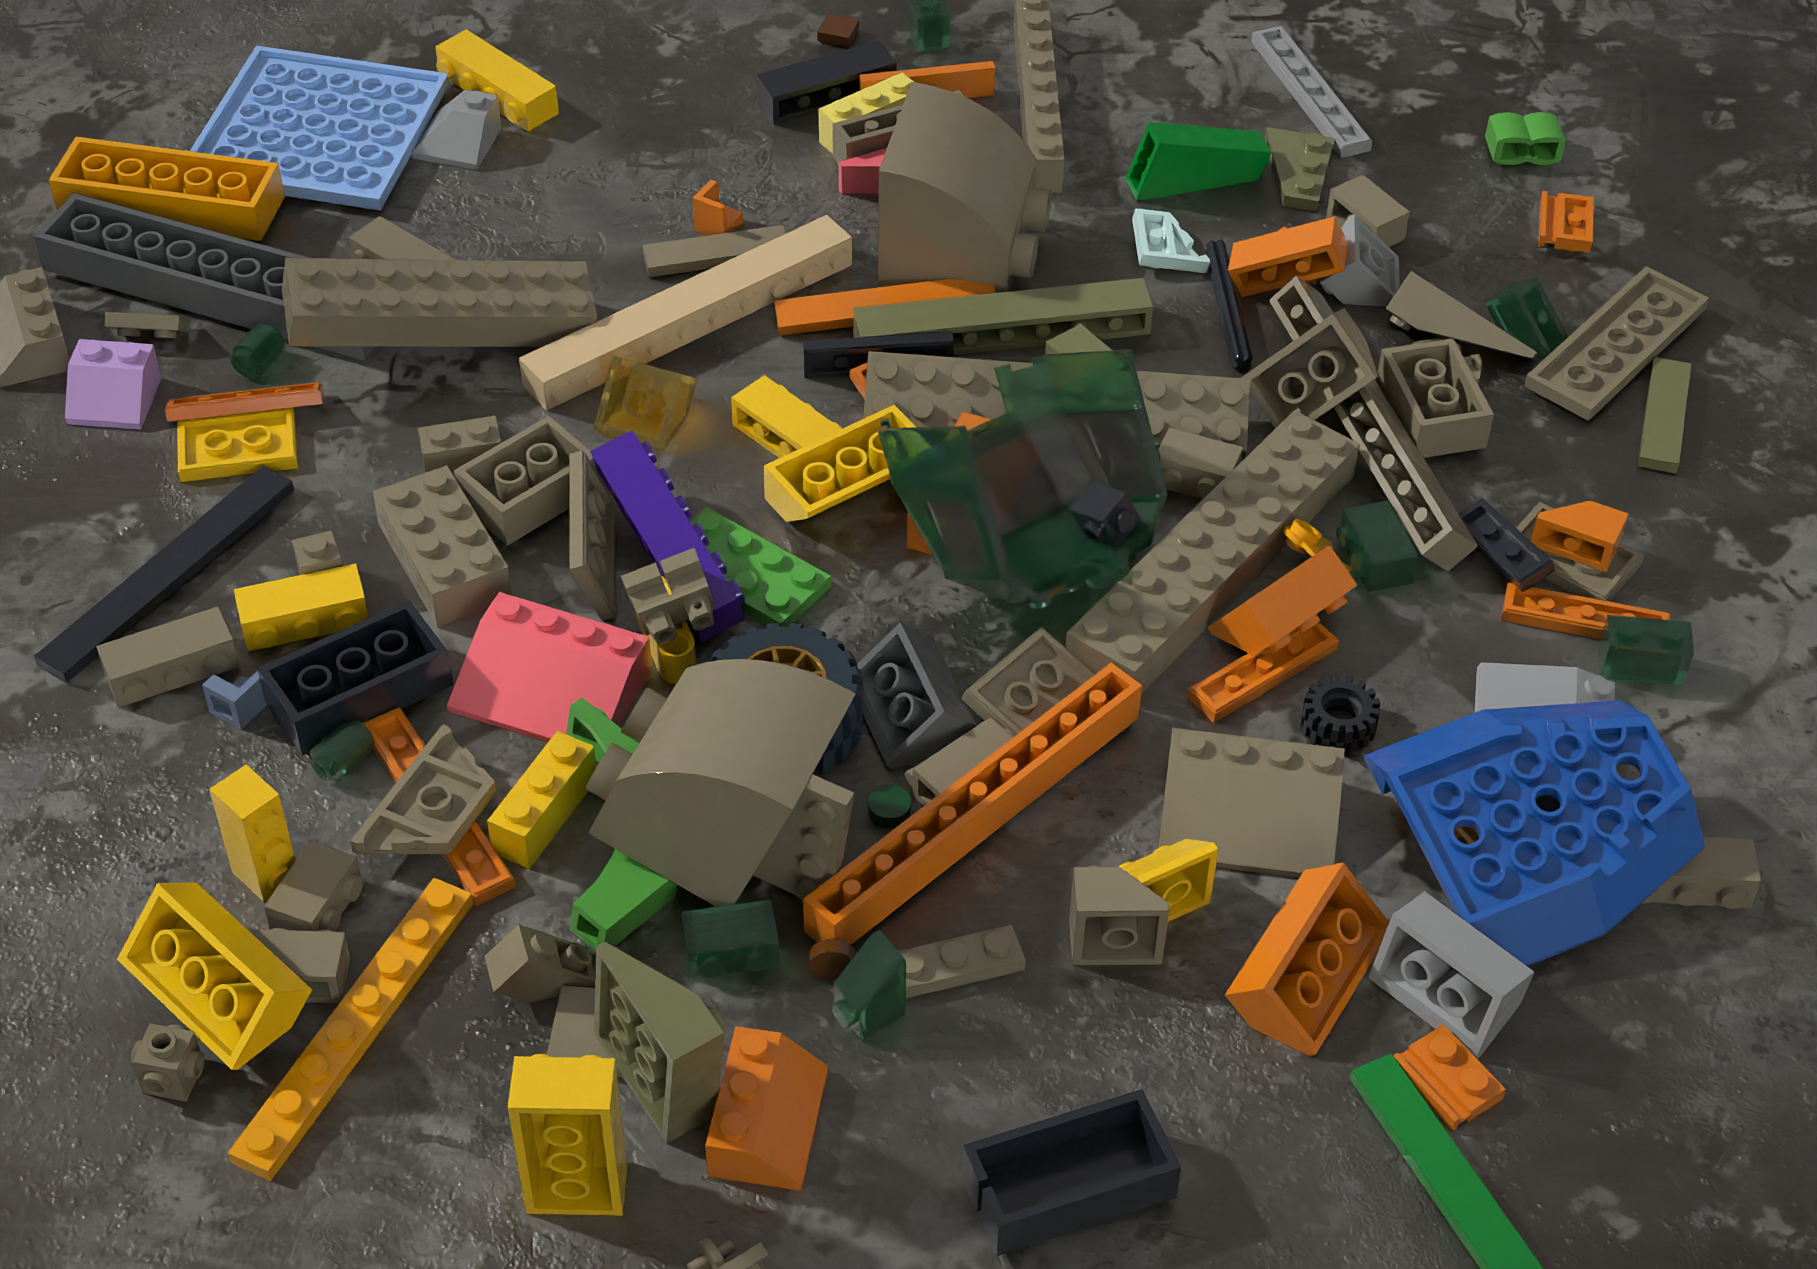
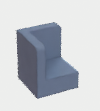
(234, 702)

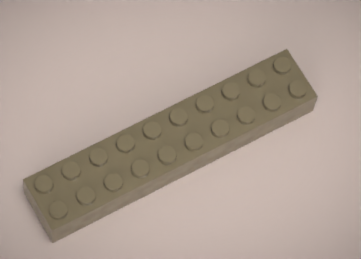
(1214, 551)

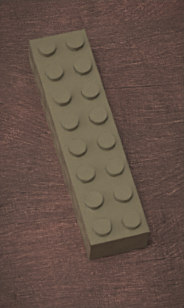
(434, 302)

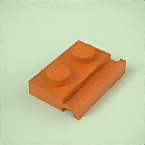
(1566, 221)
(1450, 1077)

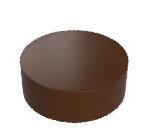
(830, 958)

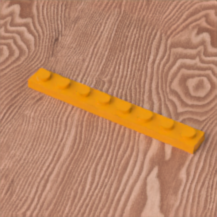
(350, 1030)

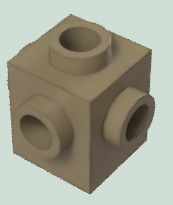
(167, 1061)

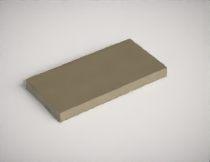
(592, 536)

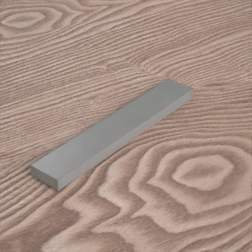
(1311, 91)

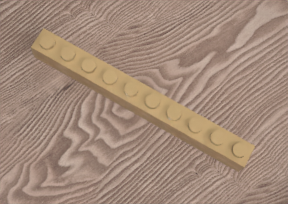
(686, 311)

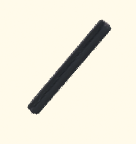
(1229, 306)

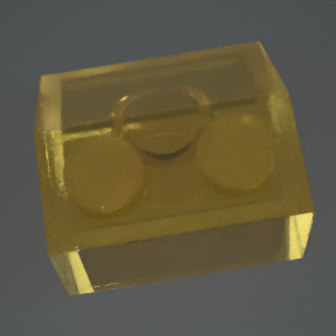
(645, 401)

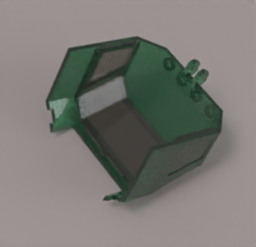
(1002, 491)

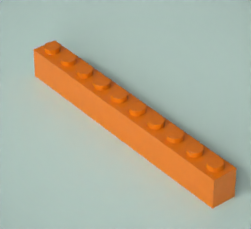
(972, 808)

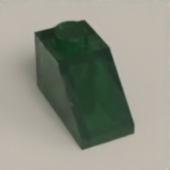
(1528, 316)
(871, 988)

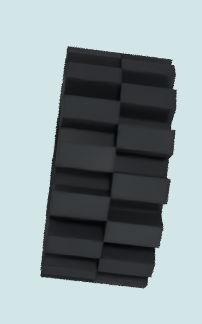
(1346, 697)

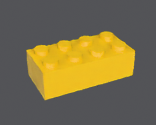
(568, 1134)

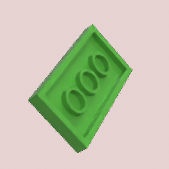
(771, 579)

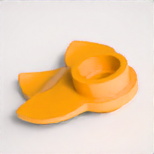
(1306, 539)

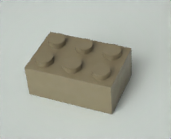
(1435, 397)
(522, 480)

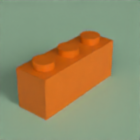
(1278, 257)

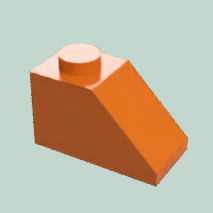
(1581, 533)

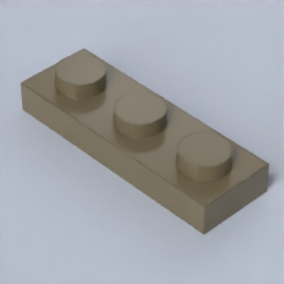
(962, 960)

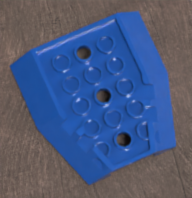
(1537, 875)

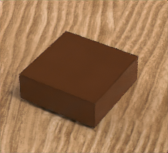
(838, 30)

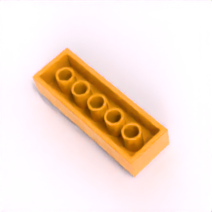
(179, 185)

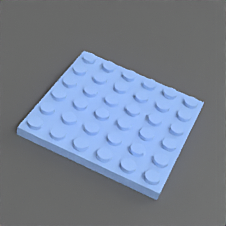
(327, 121)

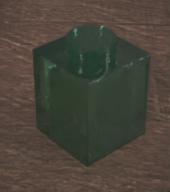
(929, 24)

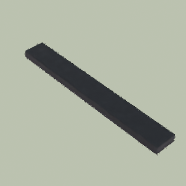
(164, 573)

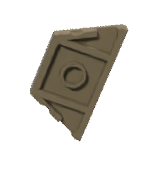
(429, 803)

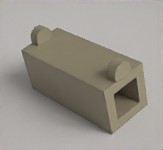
(955, 760)

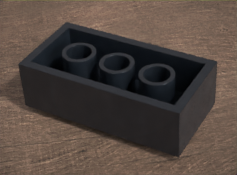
(356, 675)

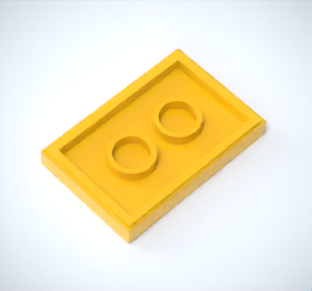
(236, 444)

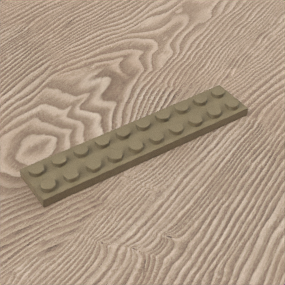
(938, 389)

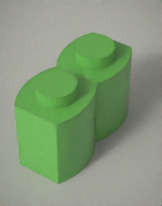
(1525, 138)

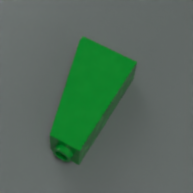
(1194, 158)

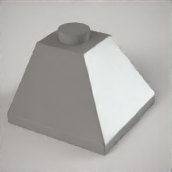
(461, 131)
(1369, 271)

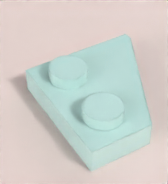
(1164, 243)

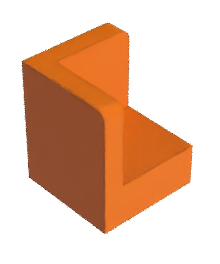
(712, 216)

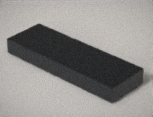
(1506, 546)

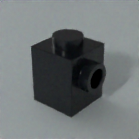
(1104, 514)

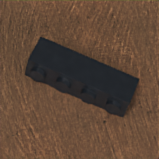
(814, 83)

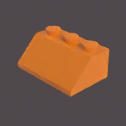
(1287, 605)
(765, 1111)

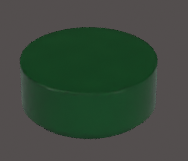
(889, 805)

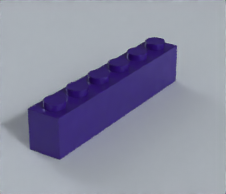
(663, 521)

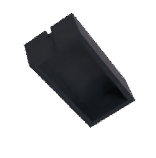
(1070, 1172)

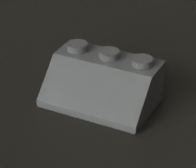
(1449, 972)

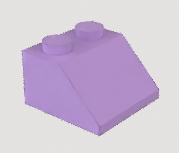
(111, 384)

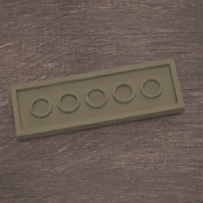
(1616, 343)

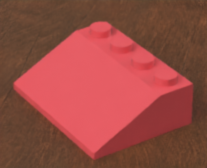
(539, 661)

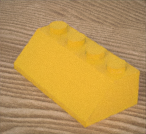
(830, 468)
(212, 973)

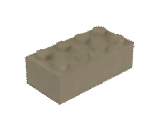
(442, 545)

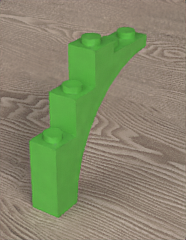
(626, 889)

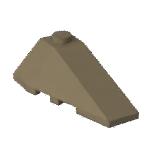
(1437, 313)

